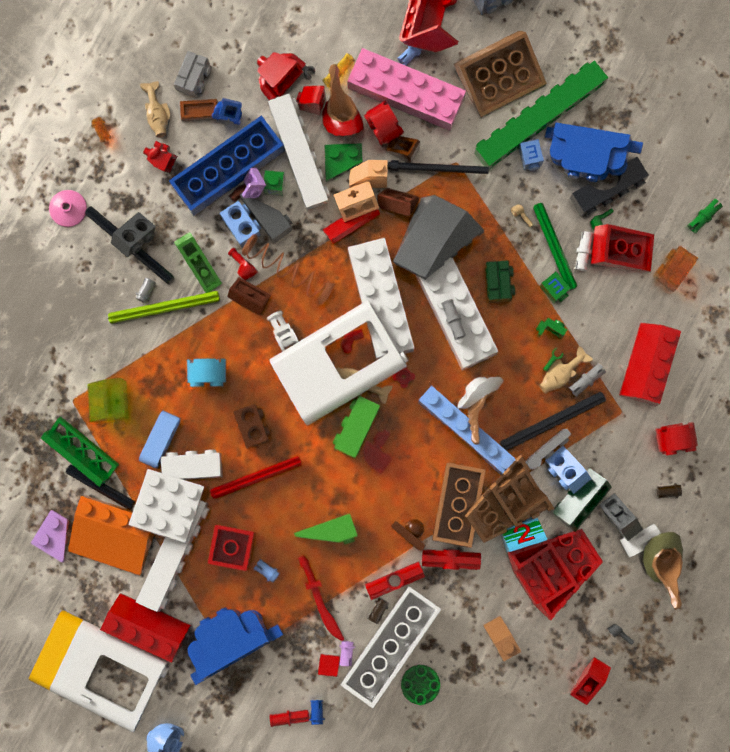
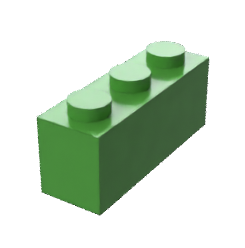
(356, 427)

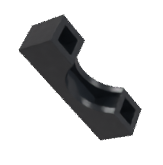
(589, 198)

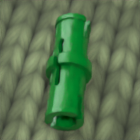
(705, 216)

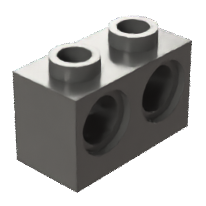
(131, 232)
(621, 517)

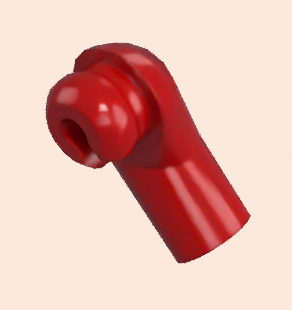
(347, 342)

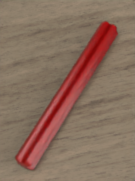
(255, 477)

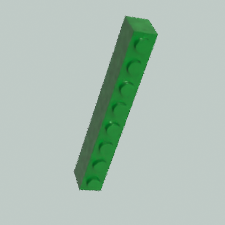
(541, 115)

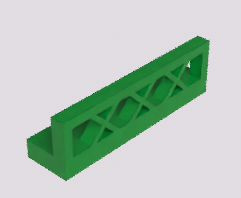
(77, 457)

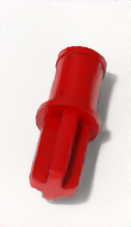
(289, 718)

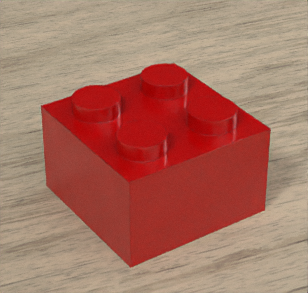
(231, 547)

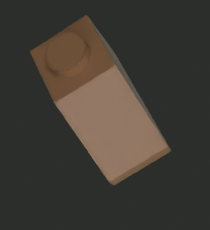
(502, 638)

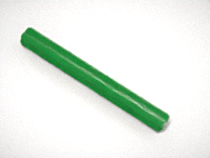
(554, 245)

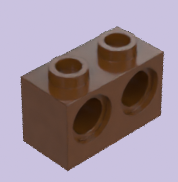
(246, 428)

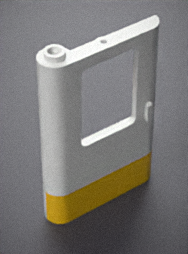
(72, 656)

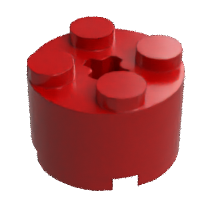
(384, 122)
(676, 437)

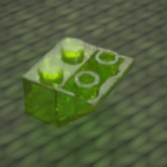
(108, 400)

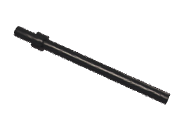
(395, 166)

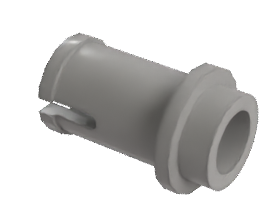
(145, 290)

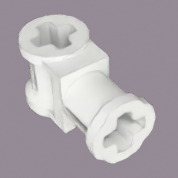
(284, 334)

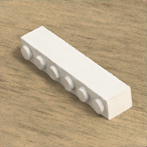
(298, 151)
(167, 565)

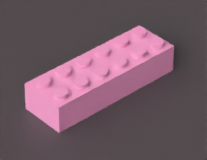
(406, 89)

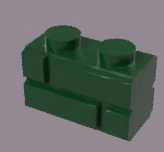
(499, 282)

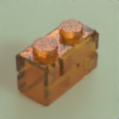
(676, 268)

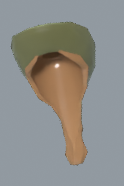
(664, 563)

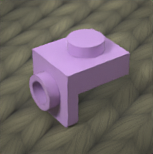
(254, 184)

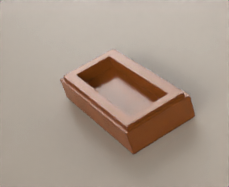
(197, 109)

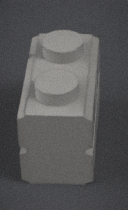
(192, 74)

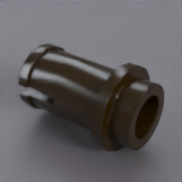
(669, 491)
(378, 610)

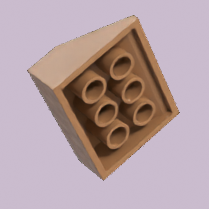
(500, 73)

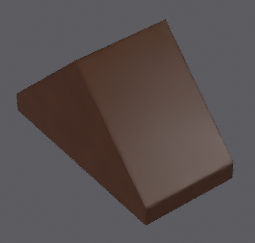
(404, 148)

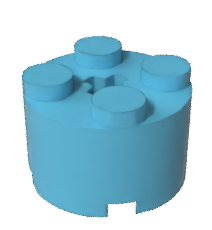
(206, 371)

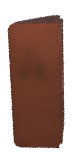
(397, 201)
(248, 295)

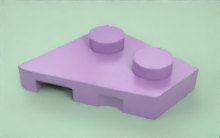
(52, 536)

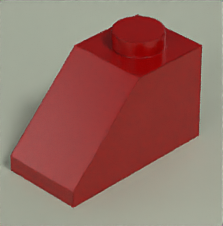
(311, 99)
(591, 681)

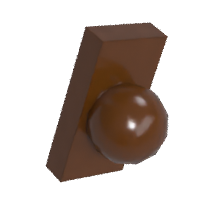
(411, 532)

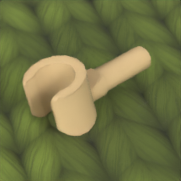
(519, 210)

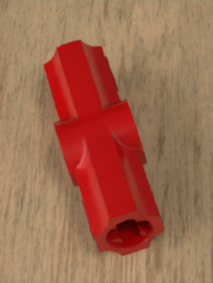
(451, 559)
(382, 586)

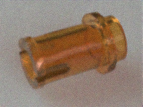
(100, 128)

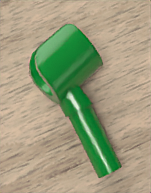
(597, 220)
(552, 360)

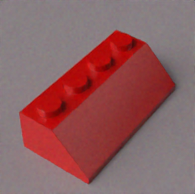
(650, 363)
(145, 628)

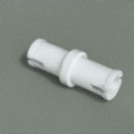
(584, 251)

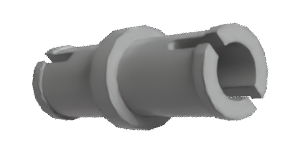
(453, 319)
(587, 379)

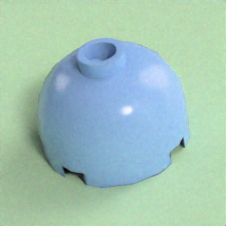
(165, 738)

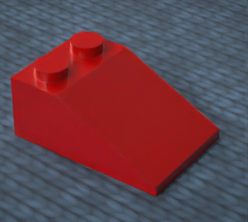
(622, 248)

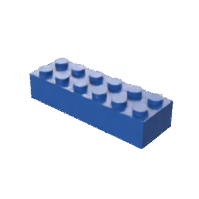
(227, 165)

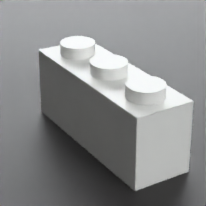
(192, 465)

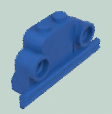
(590, 151)
(227, 640)

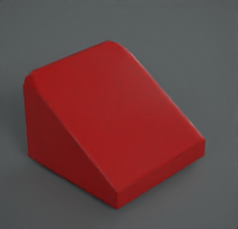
(328, 665)

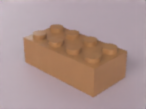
(459, 492)

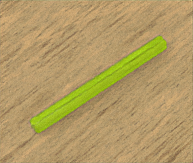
(163, 307)

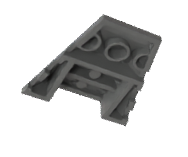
(435, 235)

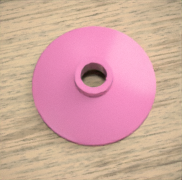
(71, 216)

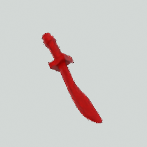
(313, 584)

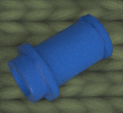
(316, 712)

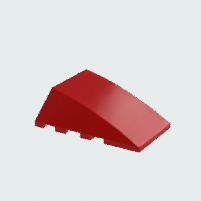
(555, 569)

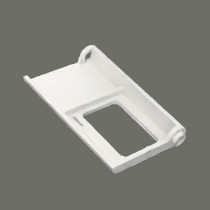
(314, 380)

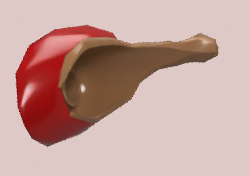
(339, 108)

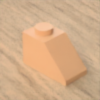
(371, 170)

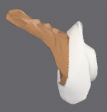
(474, 399)

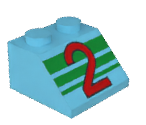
(524, 535)

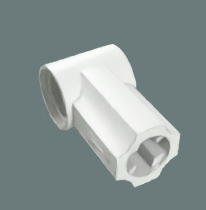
(639, 541)

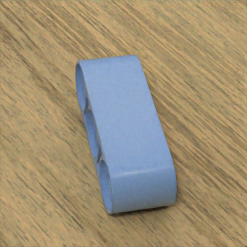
(159, 439)

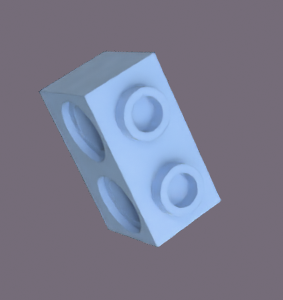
(237, 225)
(568, 469)

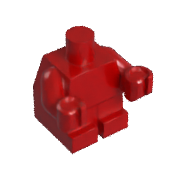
(160, 159)

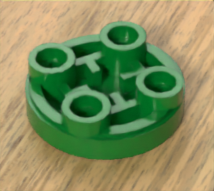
(420, 684)

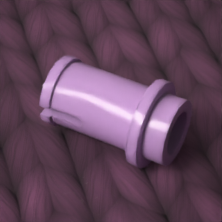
(346, 653)

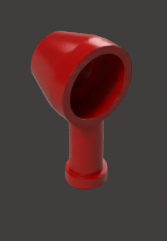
(246, 269)

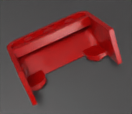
(423, 25)

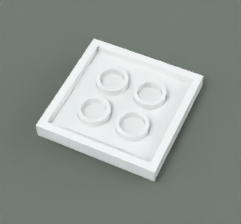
(166, 506)

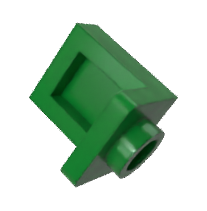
(555, 327)

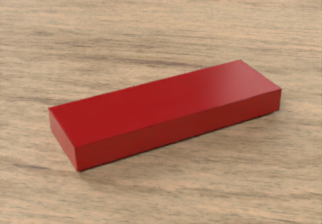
(340, 229)

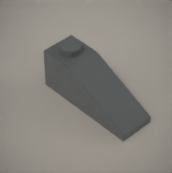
(269, 218)

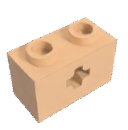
(356, 201)

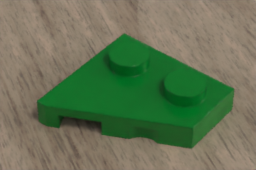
(341, 158)

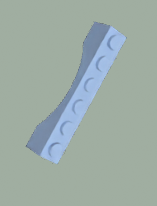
(458, 422)

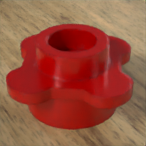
(403, 382)

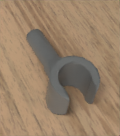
(617, 630)

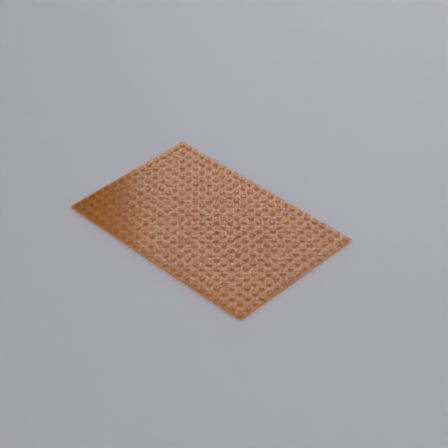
(328, 480)

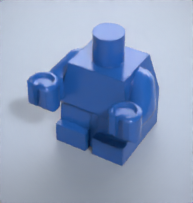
(227, 110)

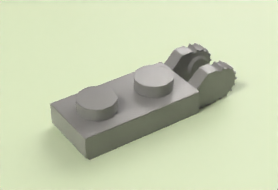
(546, 450)

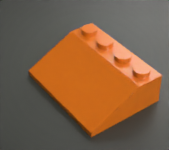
(104, 535)

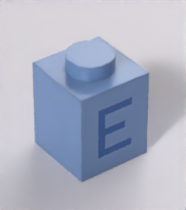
(531, 155)

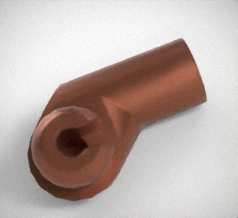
(235, 195)

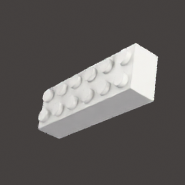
(449, 284)
(378, 285)
(390, 647)

